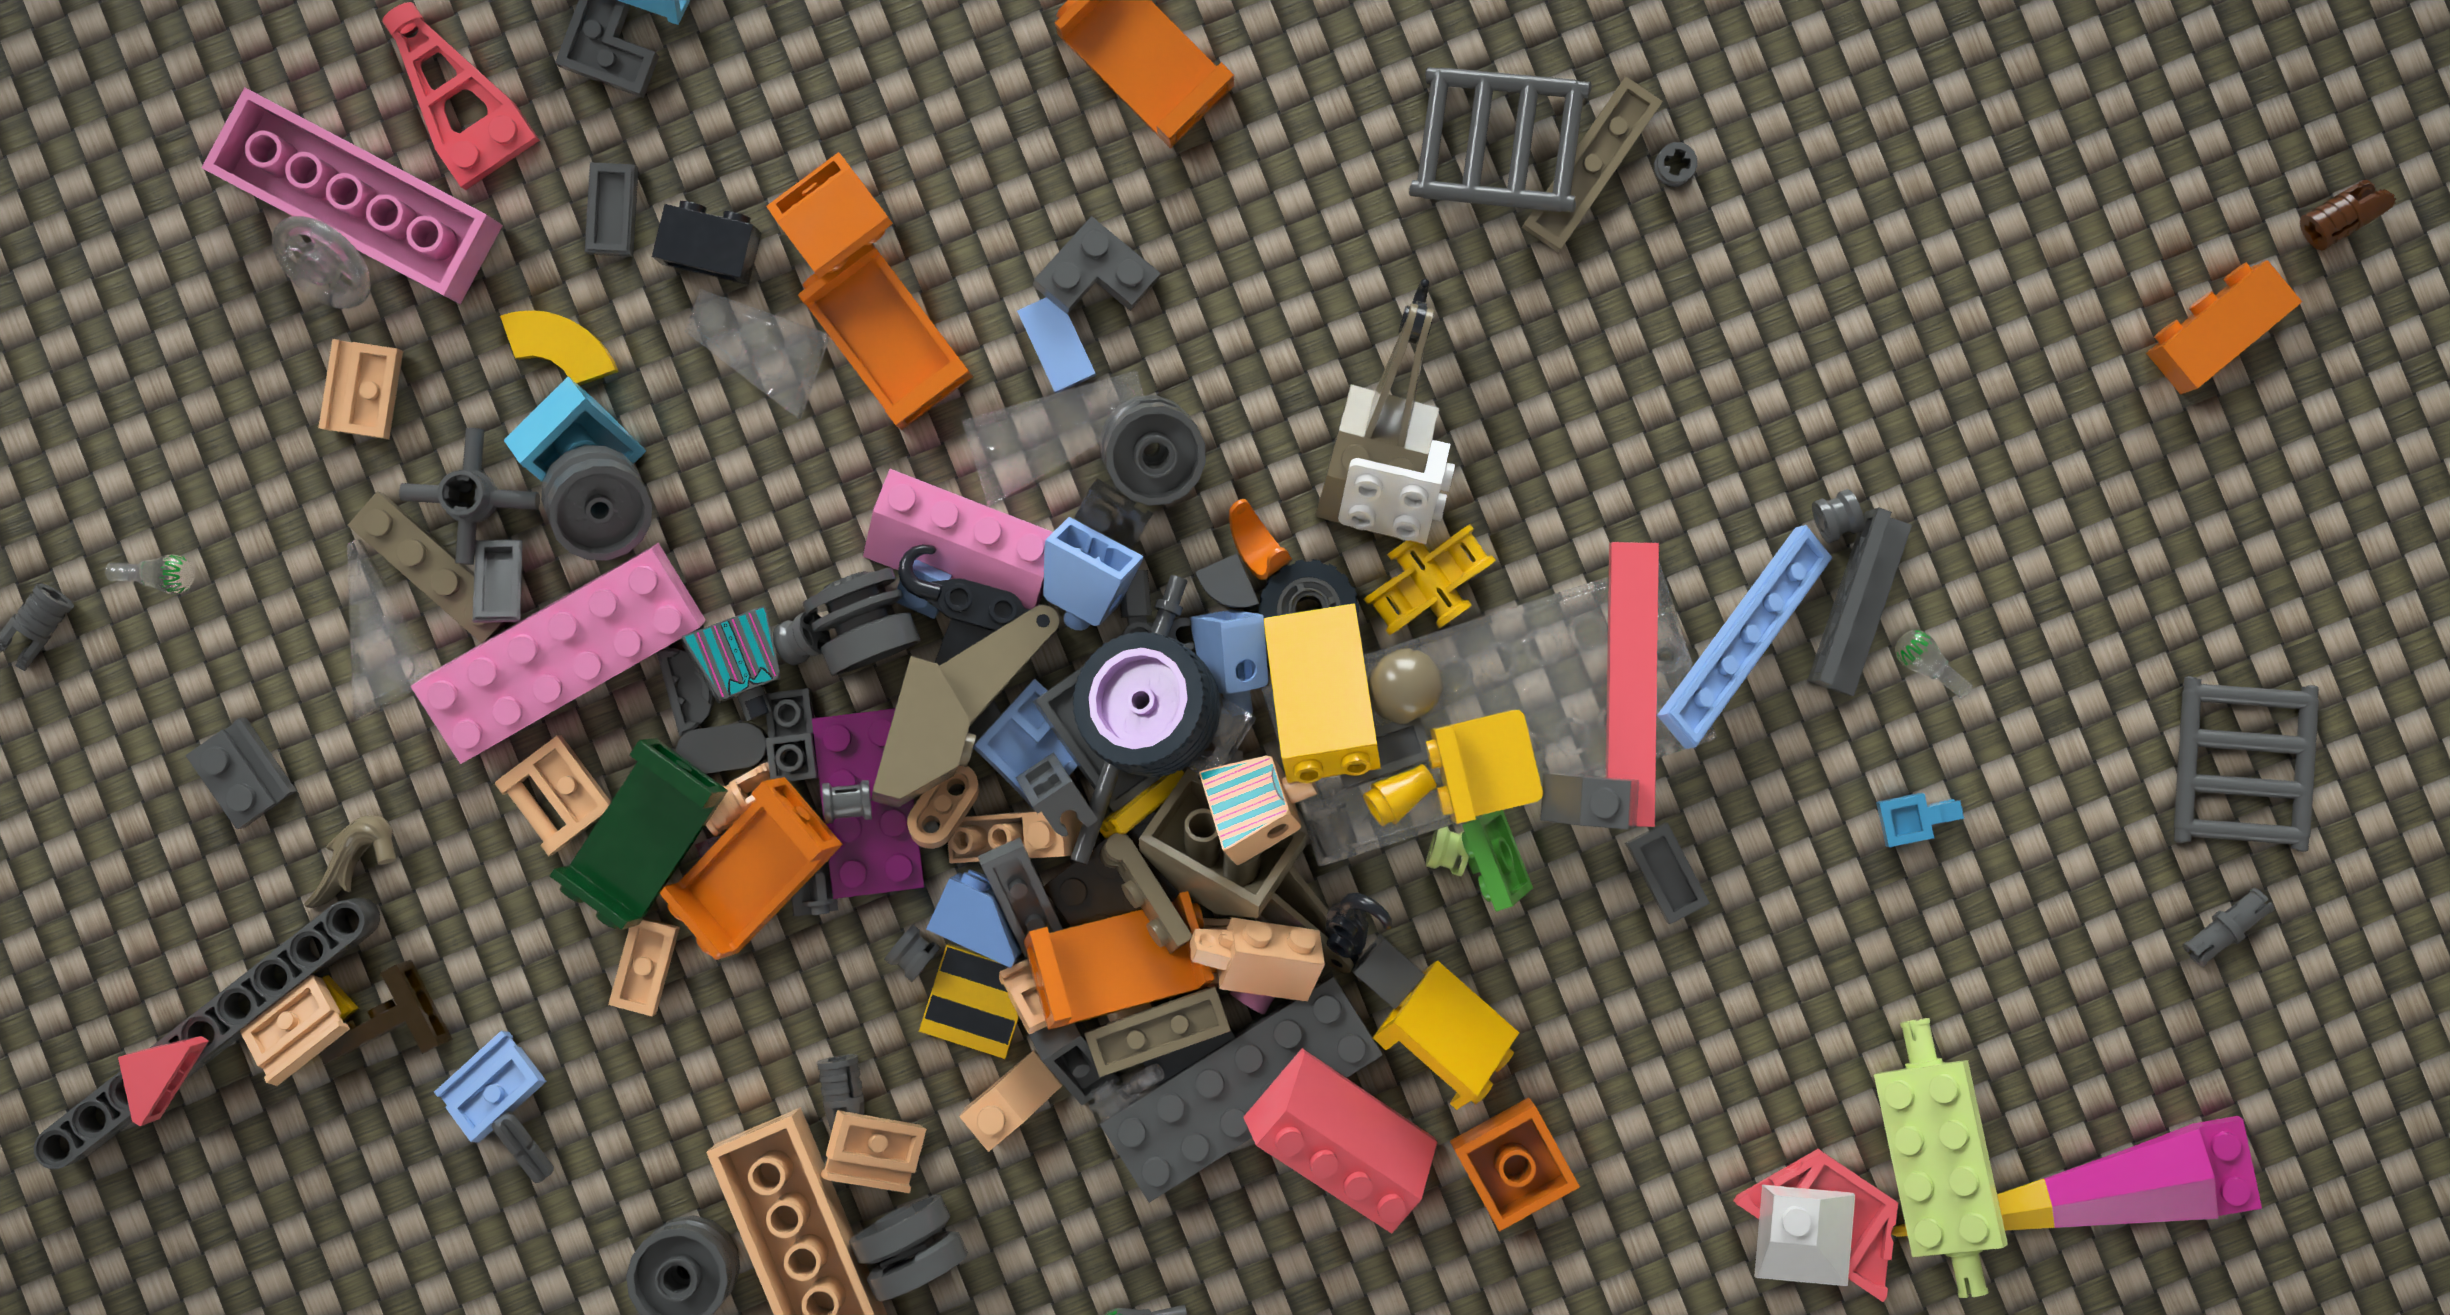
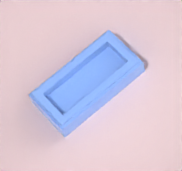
(1056, 344)

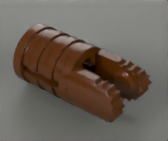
(2345, 214)

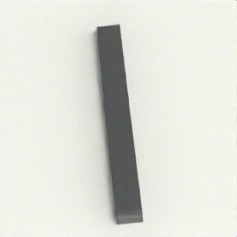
(224, 1015)

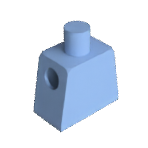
(1086, 573)
(1233, 651)

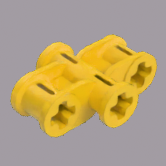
(1417, 588)

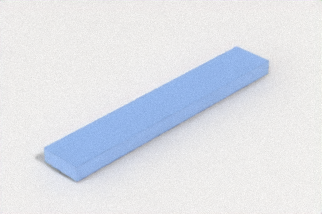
(1744, 637)

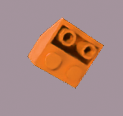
(829, 216)

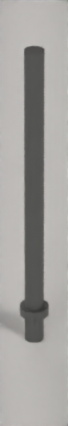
(1168, 609)

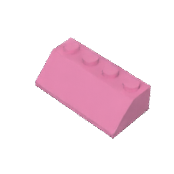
(968, 537)

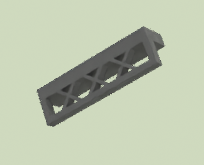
(1859, 602)

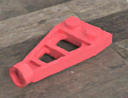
(484, 144)

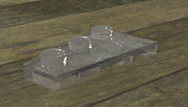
(761, 347)

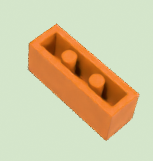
(2222, 325)

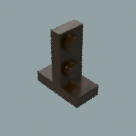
(412, 1008)

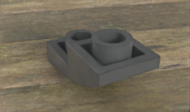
(791, 735)

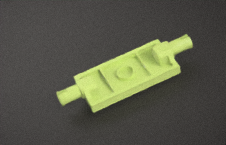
(1941, 1159)

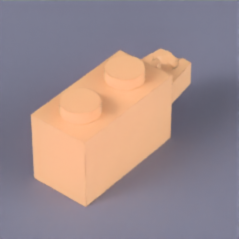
(1262, 958)

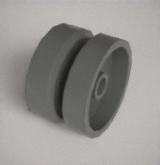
(593, 476)
(1156, 476)
(701, 1248)
(908, 1248)

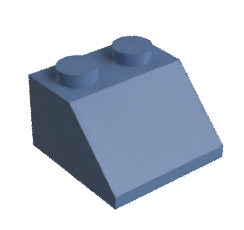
(974, 919)

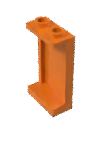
(885, 335)
(752, 870)

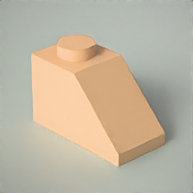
(1010, 1101)

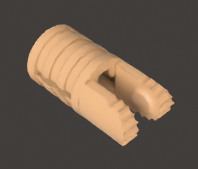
(736, 799)

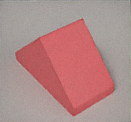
(156, 1075)

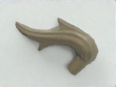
(347, 850)

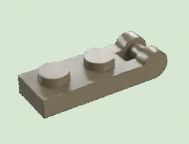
(1145, 892)

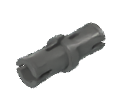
(2228, 927)

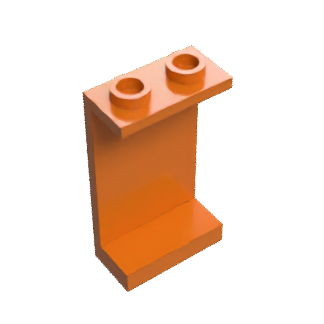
(1145, 62)
(1111, 966)

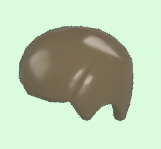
(1404, 685)

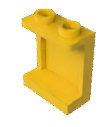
(1451, 1033)

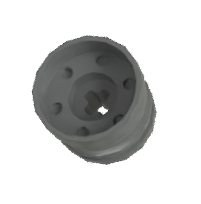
(861, 621)

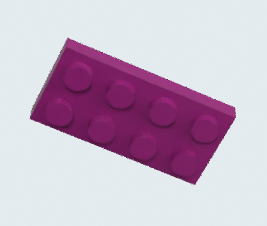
(878, 851)

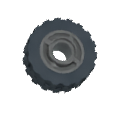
(1306, 581)

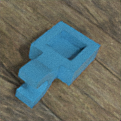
(1911, 819)

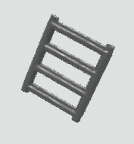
(1515, 193)
(2190, 782)

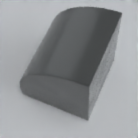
(1228, 583)
(1387, 971)

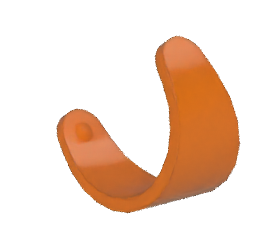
(1254, 542)

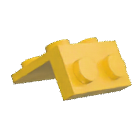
(1484, 765)

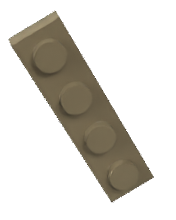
(1597, 160)
(421, 561)

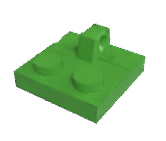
(1497, 858)

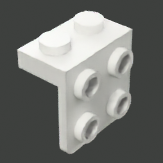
(1396, 498)

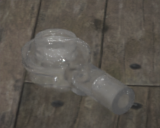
(1113, 1097)

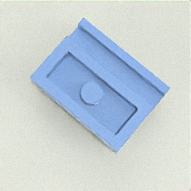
(489, 1086)

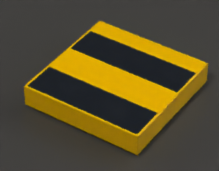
(970, 1003)

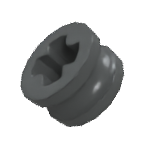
(1688, 156)

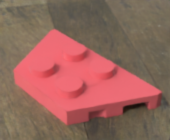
(1872, 1220)

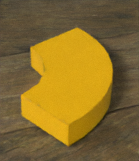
(560, 341)

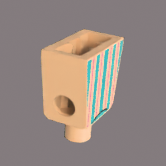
(1253, 805)

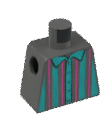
(737, 660)

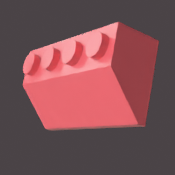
(1343, 1140)

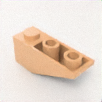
(987, 832)

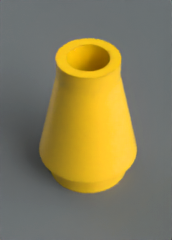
(1397, 795)

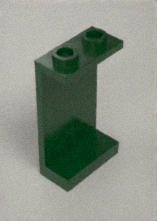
(641, 836)

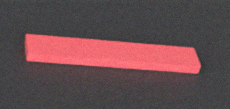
(1633, 670)

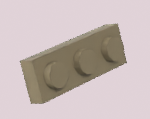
(1157, 1031)

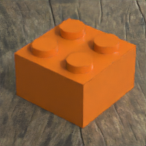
(1514, 1164)

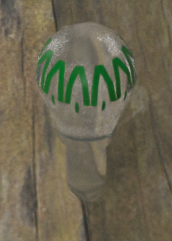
(166, 573)
(1921, 654)

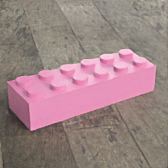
(355, 193)
(558, 653)

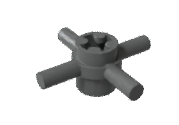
(487, 496)

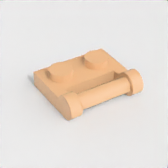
(566, 787)

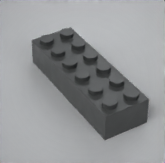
(1201, 1109)

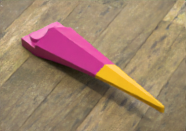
(2174, 1177)

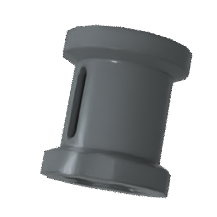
(846, 801)

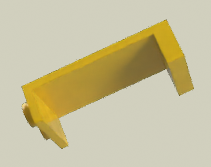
(1321, 694)

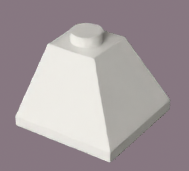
(1804, 1235)

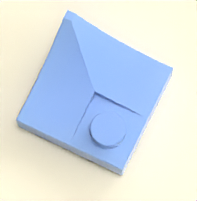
(1021, 739)

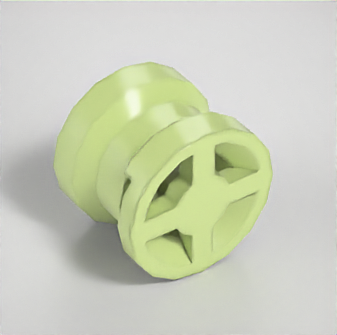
(1447, 851)

